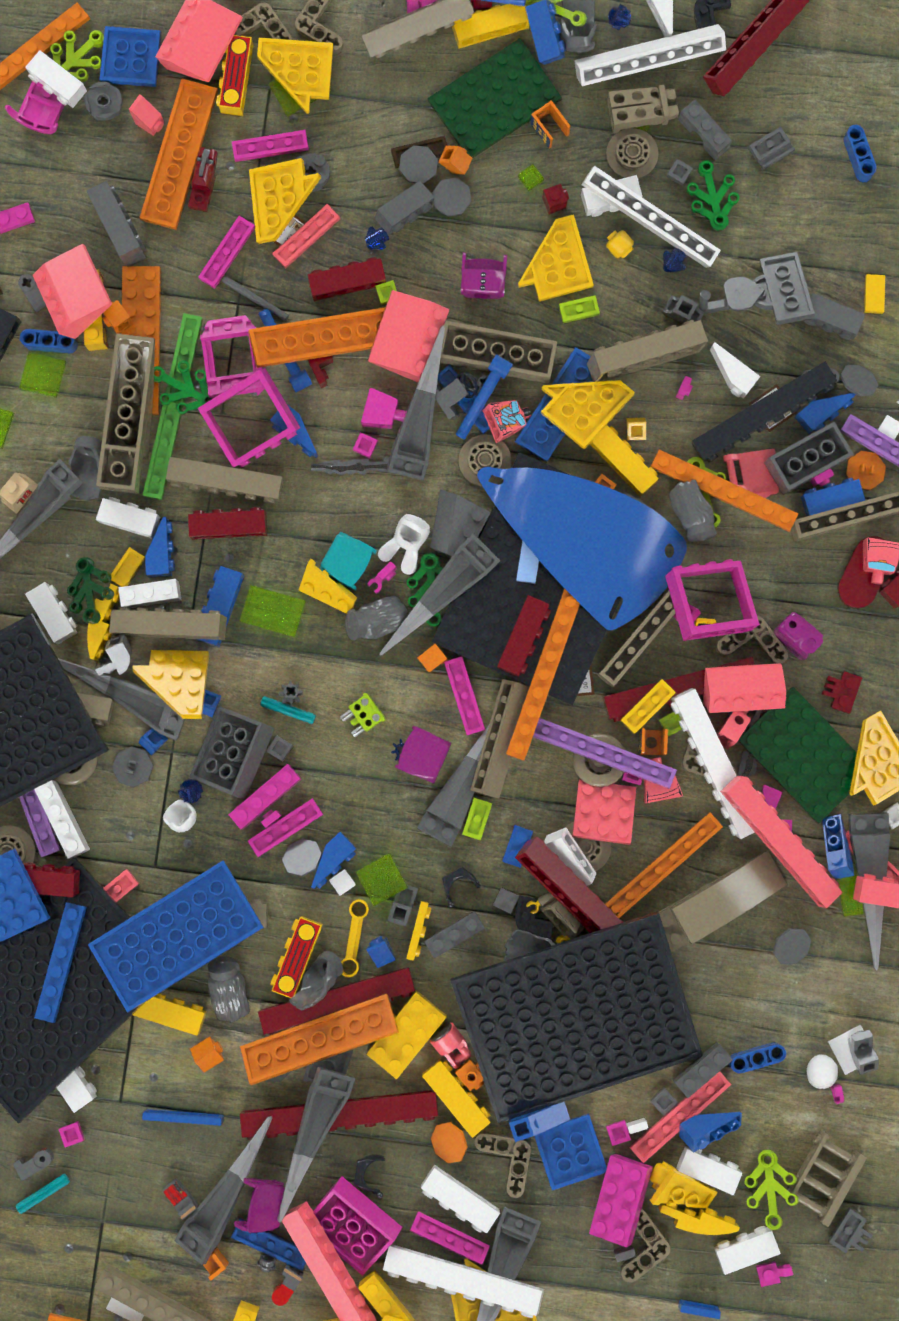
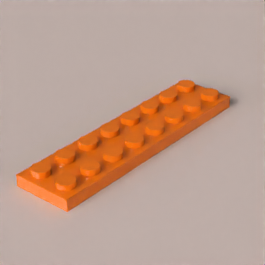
(178, 154)
(143, 304)
(315, 337)
(319, 1039)

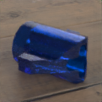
(376, 238)
(674, 260)

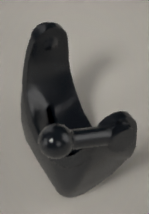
(449, 879)
(361, 1167)

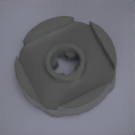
(111, 108)
(319, 164)

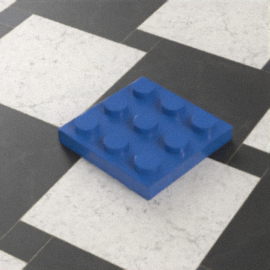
(130, 56)
(571, 1152)

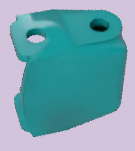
(347, 560)

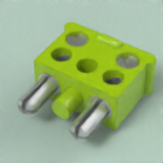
(372, 713)

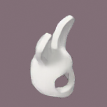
(410, 535)

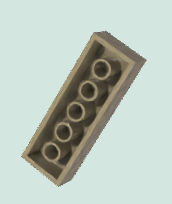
(477, 346)
(647, 351)

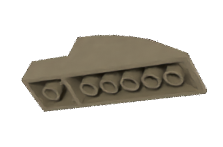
(127, 414)
(721, 901)

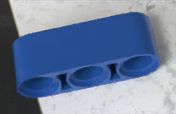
(859, 162)
(41, 336)
(766, 1060)

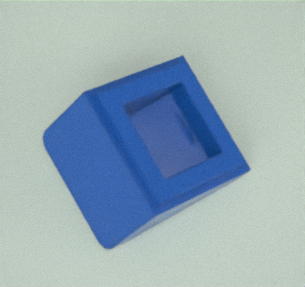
(211, 703)
(152, 741)

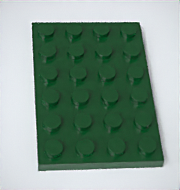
(494, 98)
(803, 755)

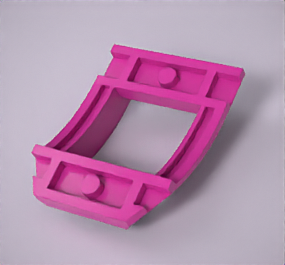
(219, 330)

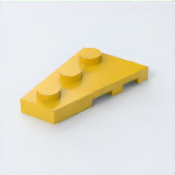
(323, 588)
(683, 1190)

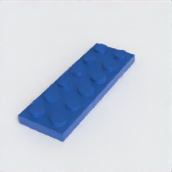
(540, 434)

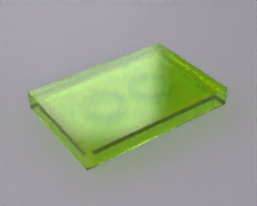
(272, 611)

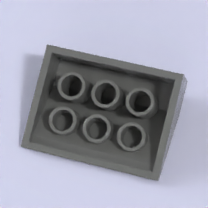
(231, 752)

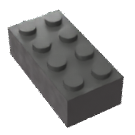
(117, 223)
(808, 458)

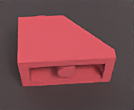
(146, 115)

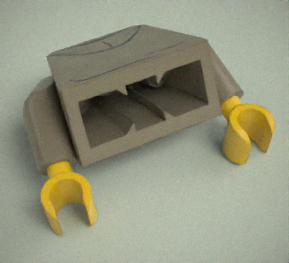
(559, 916)

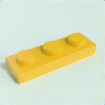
(648, 706)
(419, 931)

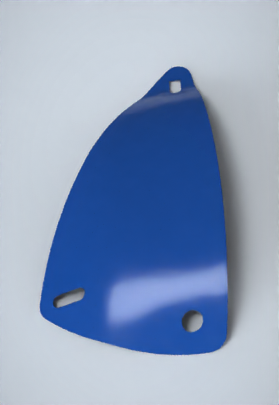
(589, 538)

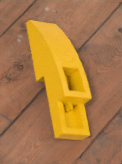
(99, 632)
(706, 1221)

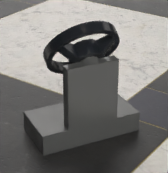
(454, 393)

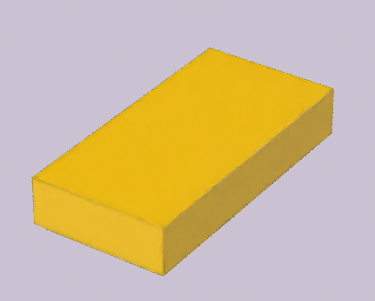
(874, 294)
(127, 567)

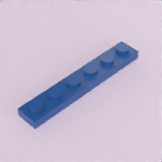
(60, 962)

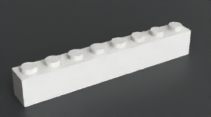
(650, 55)
(650, 217)
(710, 754)
(464, 1280)

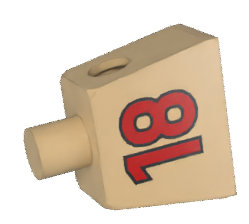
(17, 491)

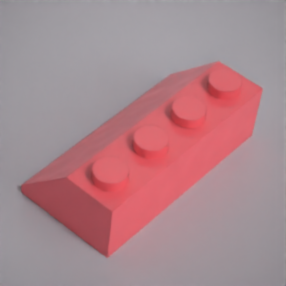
(744, 688)

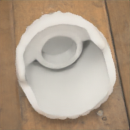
(180, 816)
(822, 1071)

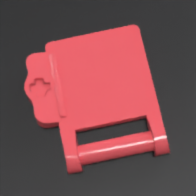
(753, 472)

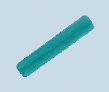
(288, 710)
(42, 1193)

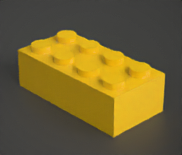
(416, 1025)

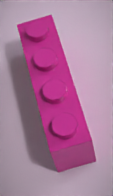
(265, 797)

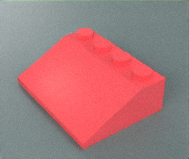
(198, 39)
(72, 291)
(407, 334)

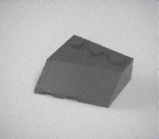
(456, 522)

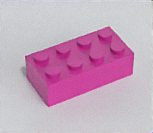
(620, 1200)

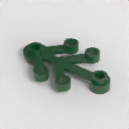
(85, 568)

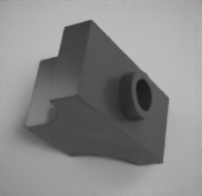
(682, 309)

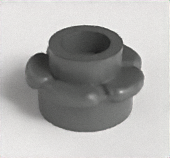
(266, 1263)

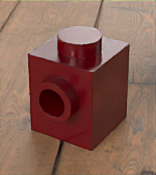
(555, 198)

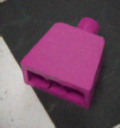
(381, 410)

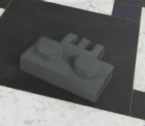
(850, 1232)

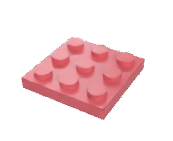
(604, 813)

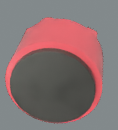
(447, 1039)

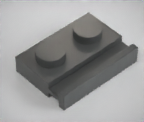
(771, 148)

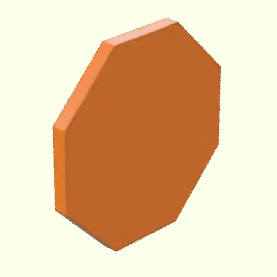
(867, 468)
(449, 1142)

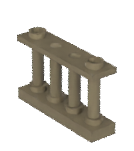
(844, 1178)

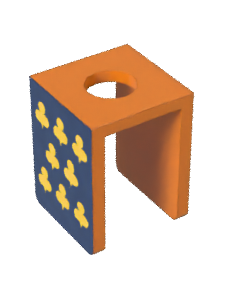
(551, 109)
(662, 740)

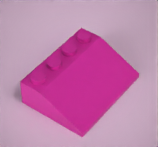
(355, 1225)

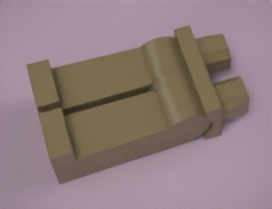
(641, 107)

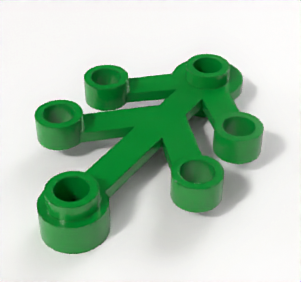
(712, 197)
(186, 390)
(430, 570)

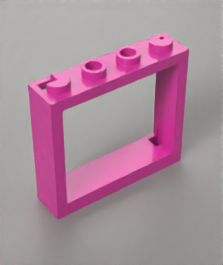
(263, 376)
(681, 606)

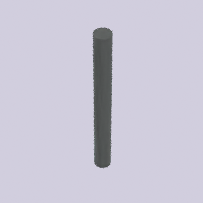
(255, 298)

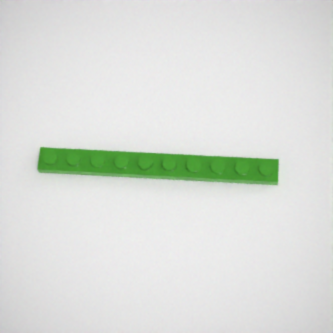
(169, 416)

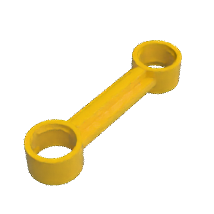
(354, 937)

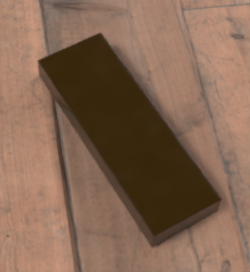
(436, 145)

